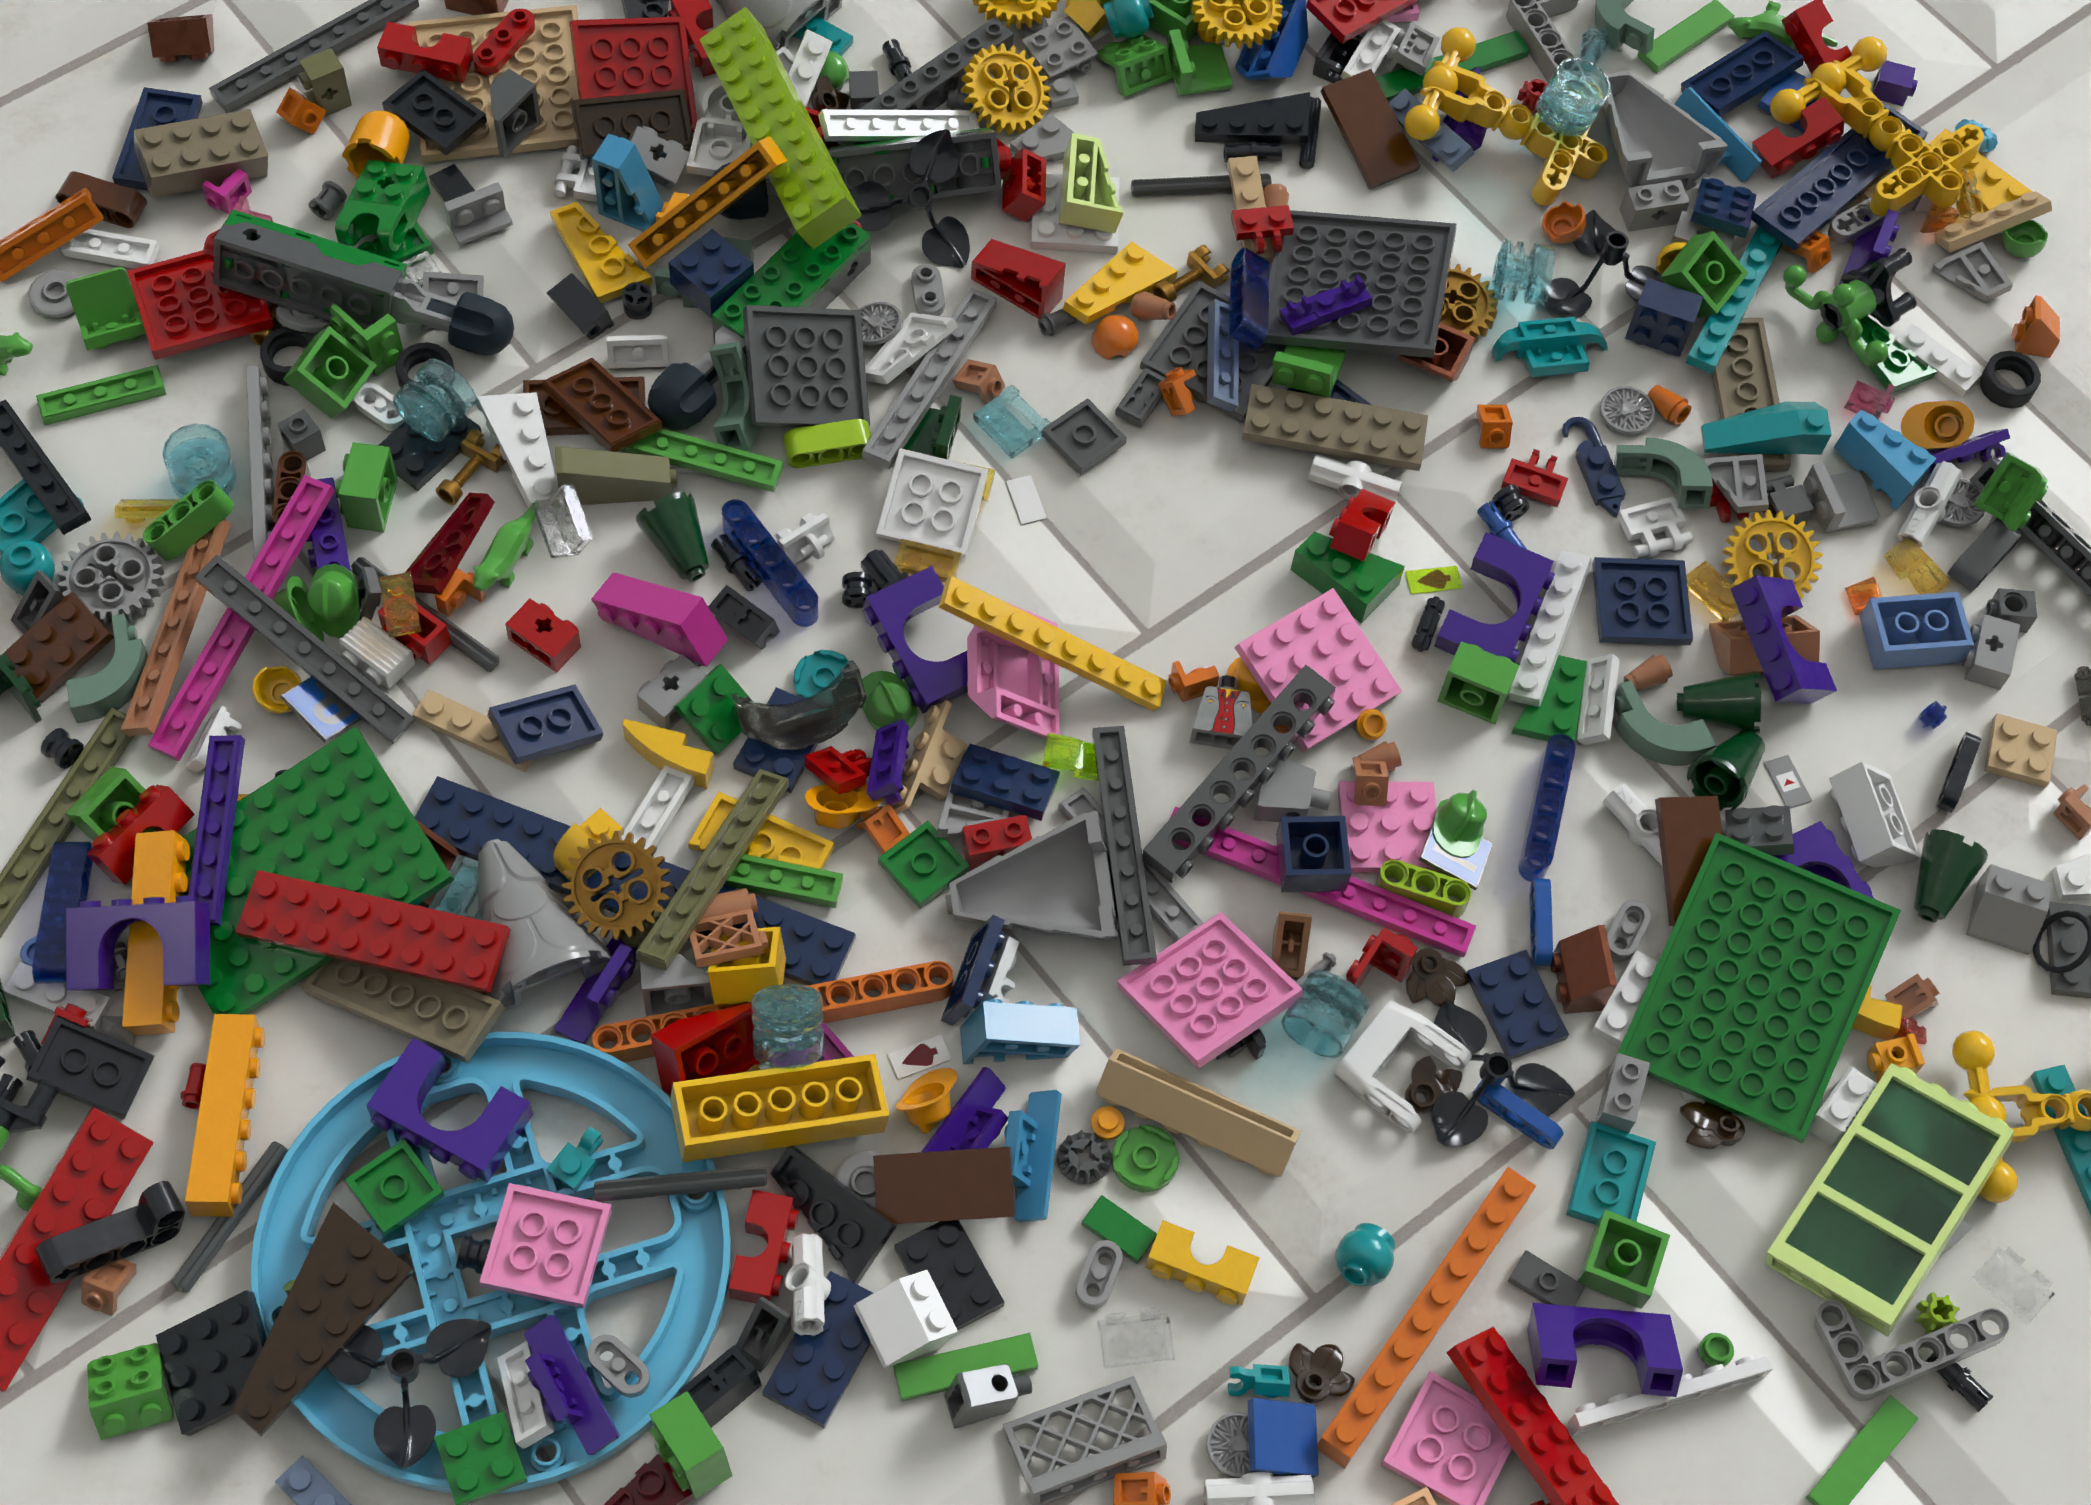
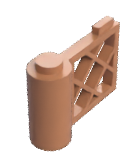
(722, 914)

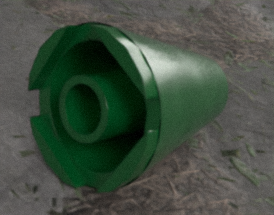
(676, 534)
(1724, 702)
(1728, 769)
(1945, 872)

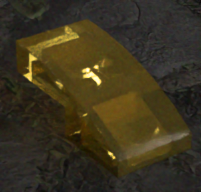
(1917, 566)

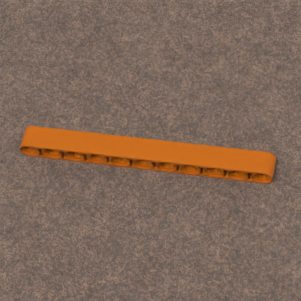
(852, 988)

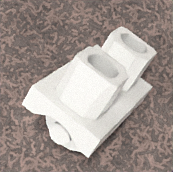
(807, 539)

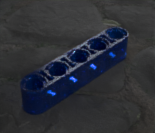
(1249, 298)
(774, 574)
(1547, 794)
(65, 888)

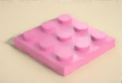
(1390, 830)
(546, 1245)
(1449, 1444)

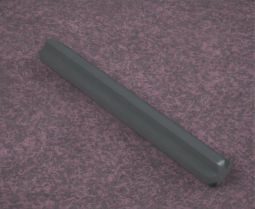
(1186, 185)
(680, 1183)
(224, 1226)

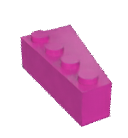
(661, 616)

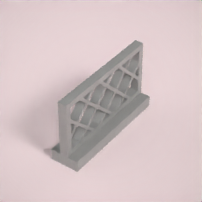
(1093, 1469)

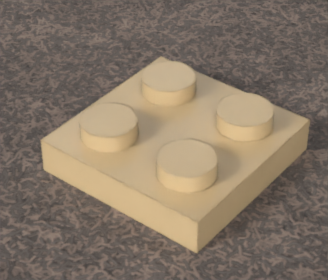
(2021, 750)

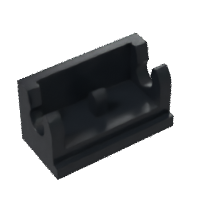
(1334, 57)
(581, 306)
(743, 616)
(723, 1385)

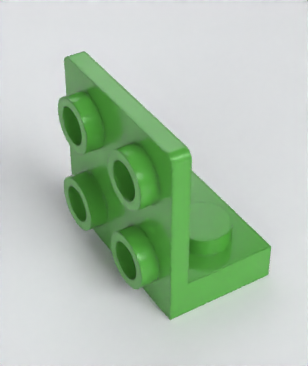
(1137, 63)
(1197, 66)

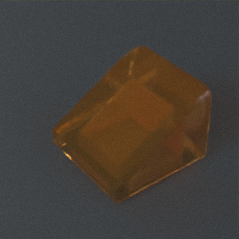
(1939, 218)
(1861, 593)

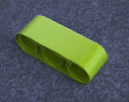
(826, 443)
(1438, 884)

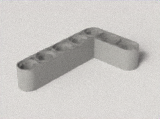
(1534, 25)
(1907, 1354)

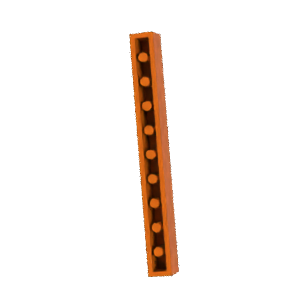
(1425, 1318)

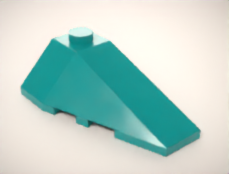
(1771, 430)

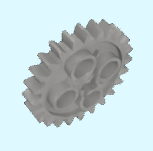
(127, 558)

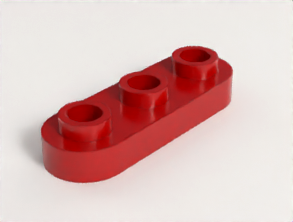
(517, 28)

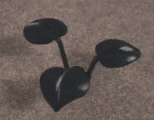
(935, 159)
(1598, 237)
(1456, 1117)
(409, 1431)

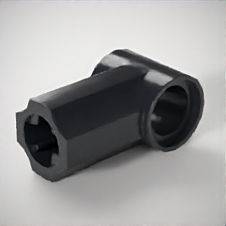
(881, 569)

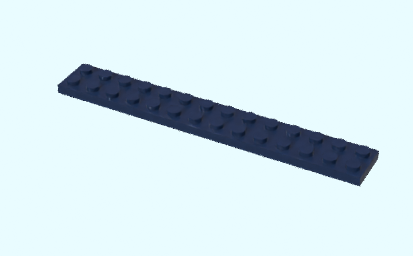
(471, 818)

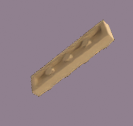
(1248, 194)
(1993, 221)
(463, 725)

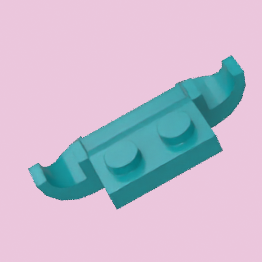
(1550, 345)

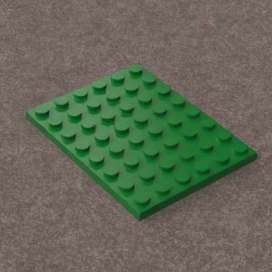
(323, 823)
(1759, 986)

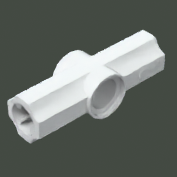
(1352, 478)
(1936, 492)
(1632, 813)
(808, 1284)
(1260, 1489)

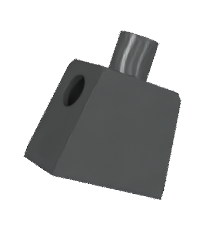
(984, 1394)

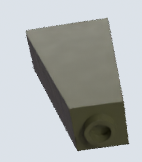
(614, 476)

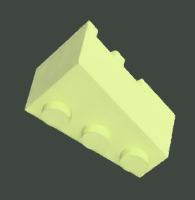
(1086, 189)

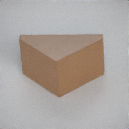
(1291, 942)

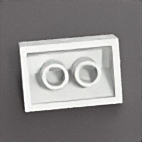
(1873, 816)

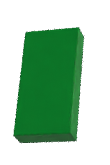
(1118, 1226)

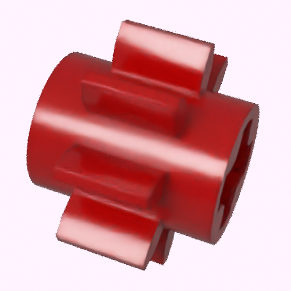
(1530, 93)

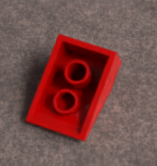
(705, 1046)

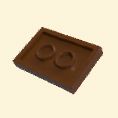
(58, 646)

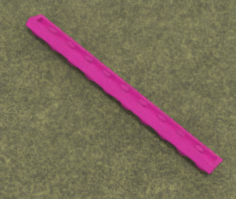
(232, 632)
(1358, 899)

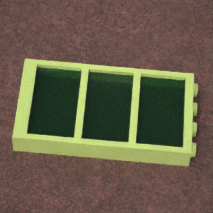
(1889, 1198)

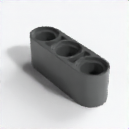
(1984, 555)

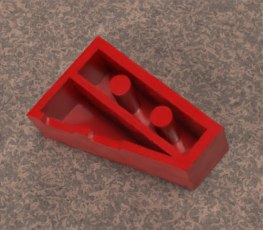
(1020, 277)

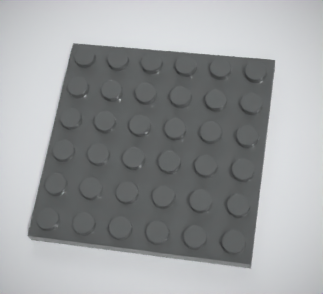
(1398, 261)

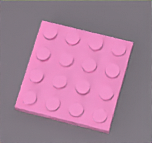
(1335, 648)
(1210, 990)

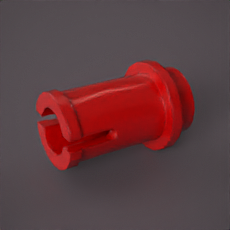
(192, 1094)

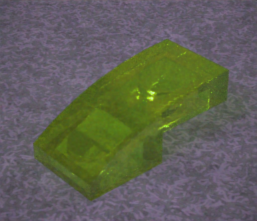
(1071, 755)

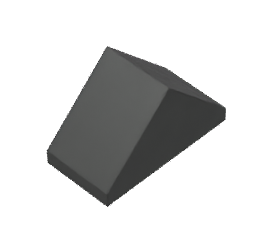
(36, 602)
(764, 1333)

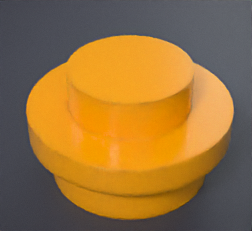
(1371, 724)
(1107, 1122)

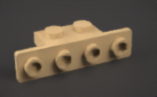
(933, 759)

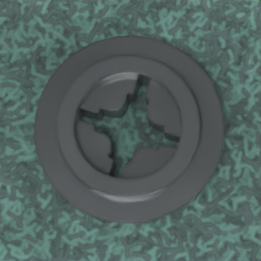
(1090, 1171)

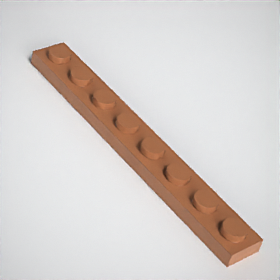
(172, 636)

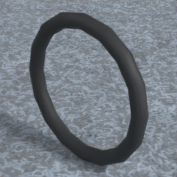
(2036, 948)

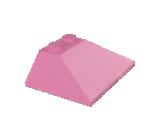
(1013, 683)

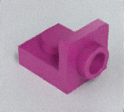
(228, 193)

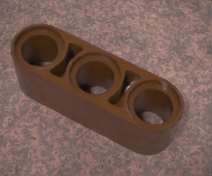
(115, 202)
(288, 481)

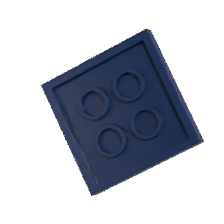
(1642, 601)

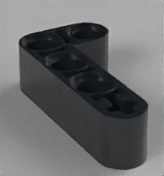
(115, 1237)

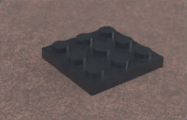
(211, 1360)

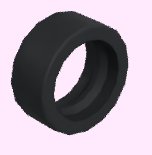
(275, 342)
(417, 354)
(2017, 363)

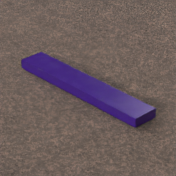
(216, 822)

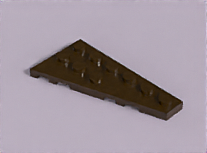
(331, 1300)

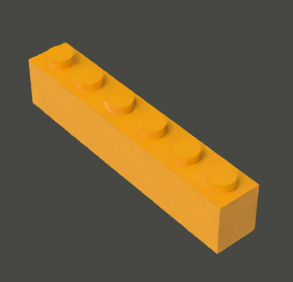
(707, 202)
(156, 873)
(223, 1115)

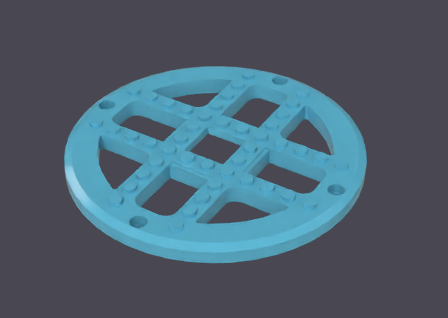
(692, 1250)

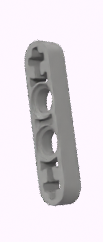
(1857, 226)

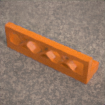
(47, 233)

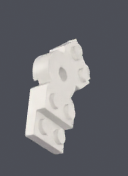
(720, 134)

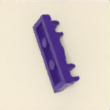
(1325, 306)
(1967, 450)
(888, 762)

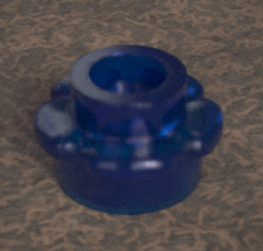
(1933, 715)

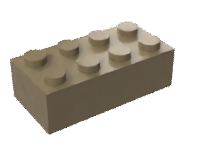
(198, 150)

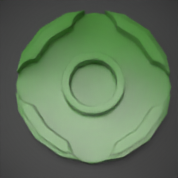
(1145, 1158)

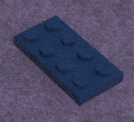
(1744, 73)
(153, 109)
(820, 1366)

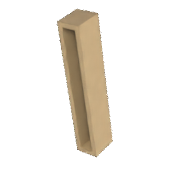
(1197, 1113)

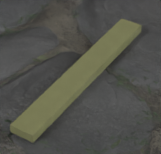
(52, 824)
(712, 870)

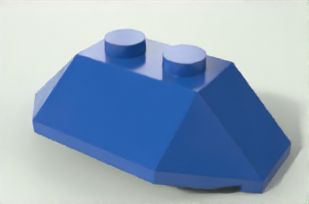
(1281, 53)

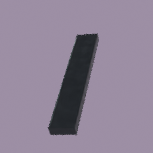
(39, 472)

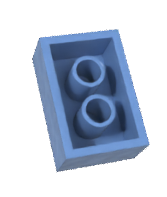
(1916, 630)

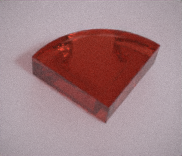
(1910, 1026)

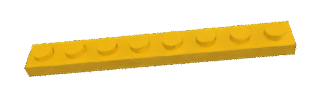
(1052, 643)

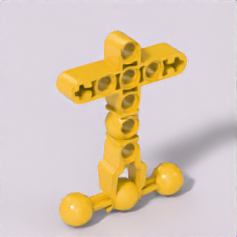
(1493, 110)
(1918, 165)
(1975, 1053)

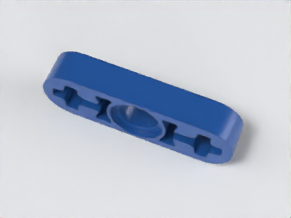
(1541, 922)
(1521, 1115)

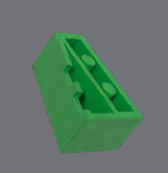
(1357, 582)

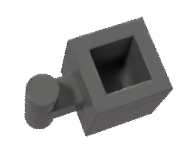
(1789, 500)

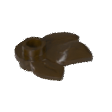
(827, 98)
(1435, 983)
(1430, 1083)
(1711, 1125)
(1321, 1368)

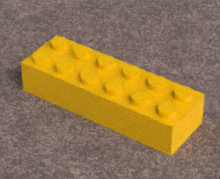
(778, 1107)

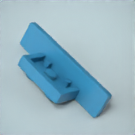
(1738, 154)
(1033, 1153)

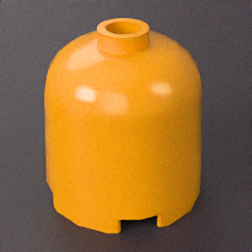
(376, 137)

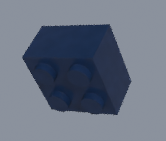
(709, 272)
(1664, 317)
(1313, 854)

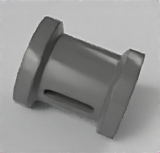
(327, 200)

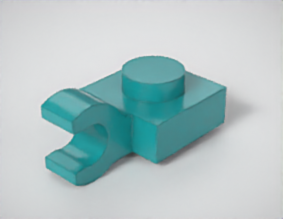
(574, 1163)
(1265, 1380)

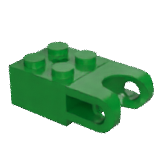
(383, 203)

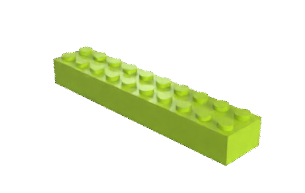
(771, 107)

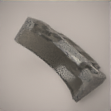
(807, 720)

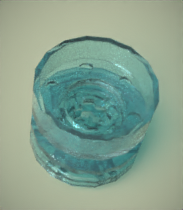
(1573, 97)
(1523, 272)
(434, 400)
(198, 455)
(1325, 1014)
(787, 1026)

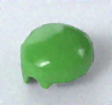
(835, 69)
(2025, 239)

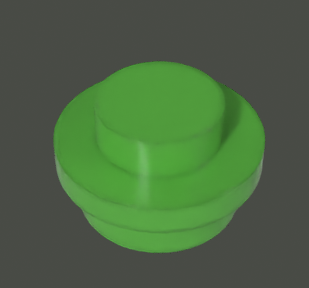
(1716, 1349)

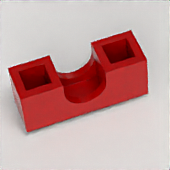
(698, 17)
(1806, 29)
(445, 60)
(1781, 153)
(1361, 524)
(157, 808)
(757, 1276)

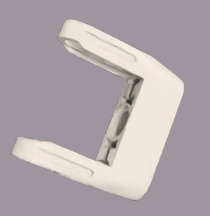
(1379, 1045)

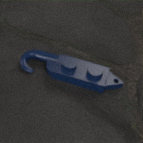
(1597, 467)

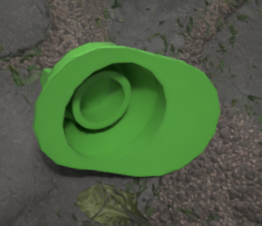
(334, 600)
(295, 602)
(887, 700)
(1460, 824)

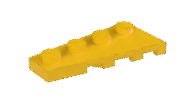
(1992, 181)
(596, 254)
(1118, 282)
(774, 841)

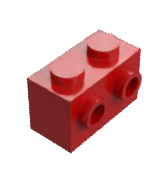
(429, 642)

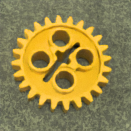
(1017, 10)
(1238, 20)
(1005, 89)
(1799, 558)

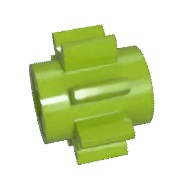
(1936, 1312)

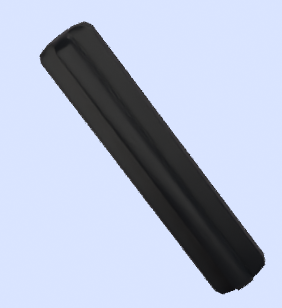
(1308, 150)

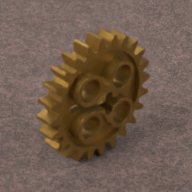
(1468, 303)
(631, 911)

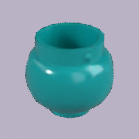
(1128, 17)
(22, 561)
(1365, 1255)

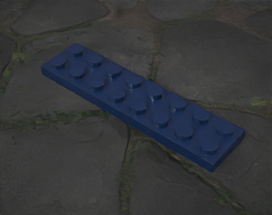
(1826, 186)

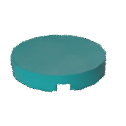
(817, 672)

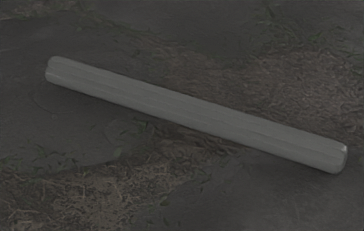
(458, 637)

